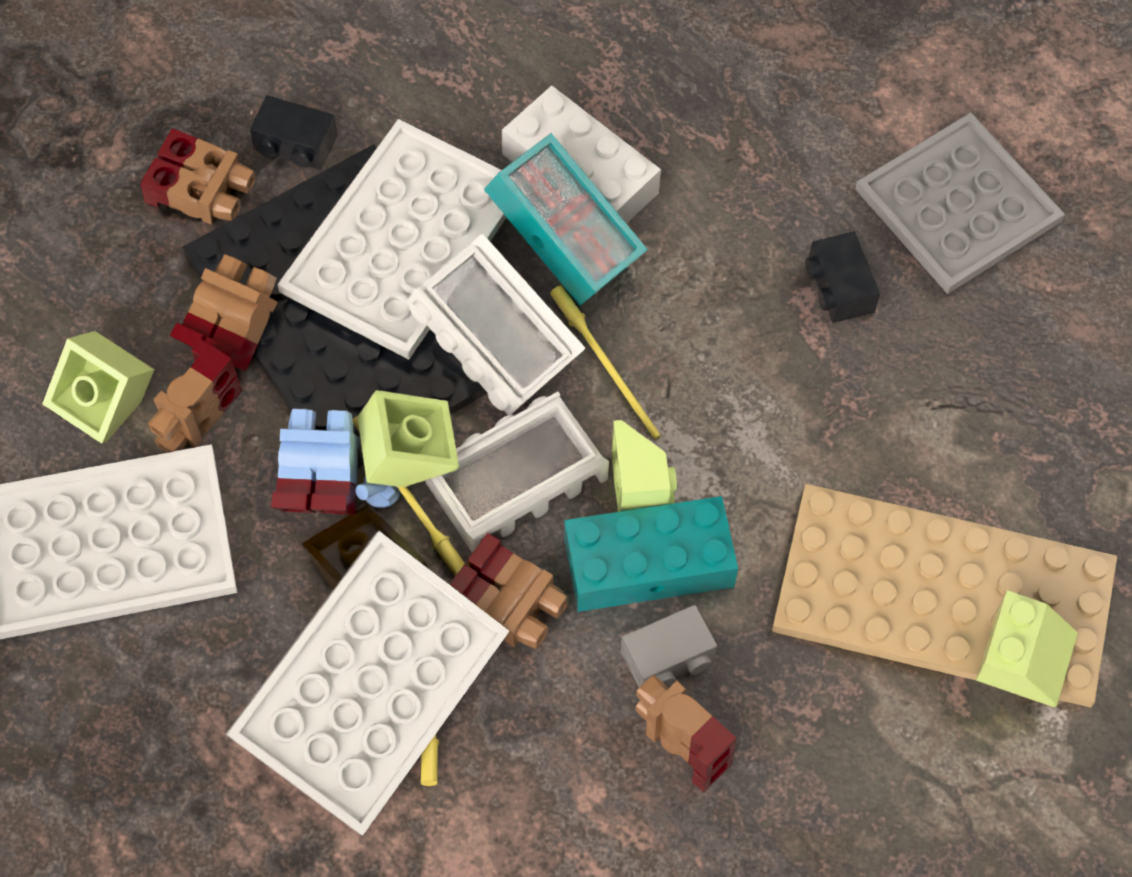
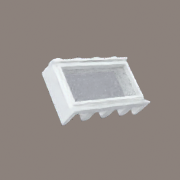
(494, 325)
(517, 470)

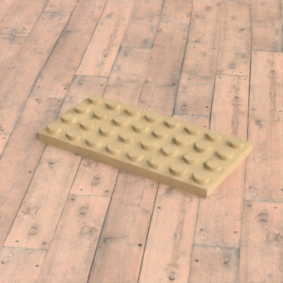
(931, 586)

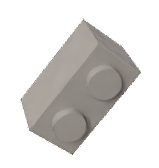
(669, 647)

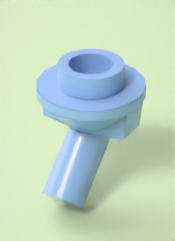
(377, 495)

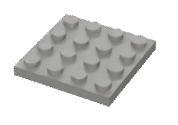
(959, 202)

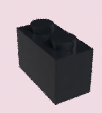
(293, 132)
(842, 277)

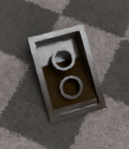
(341, 544)

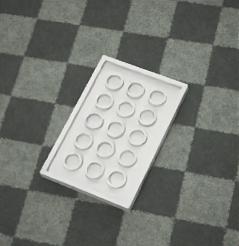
(390, 233)
(112, 541)
(368, 683)

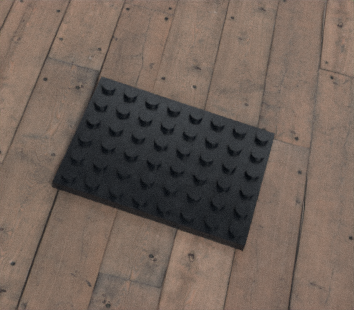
(304, 352)

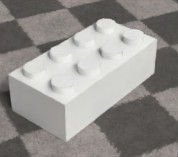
(609, 162)

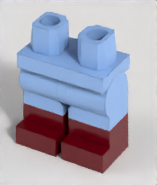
(317, 465)

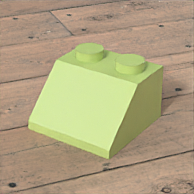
(97, 385)
(406, 439)
(640, 470)
(1028, 650)

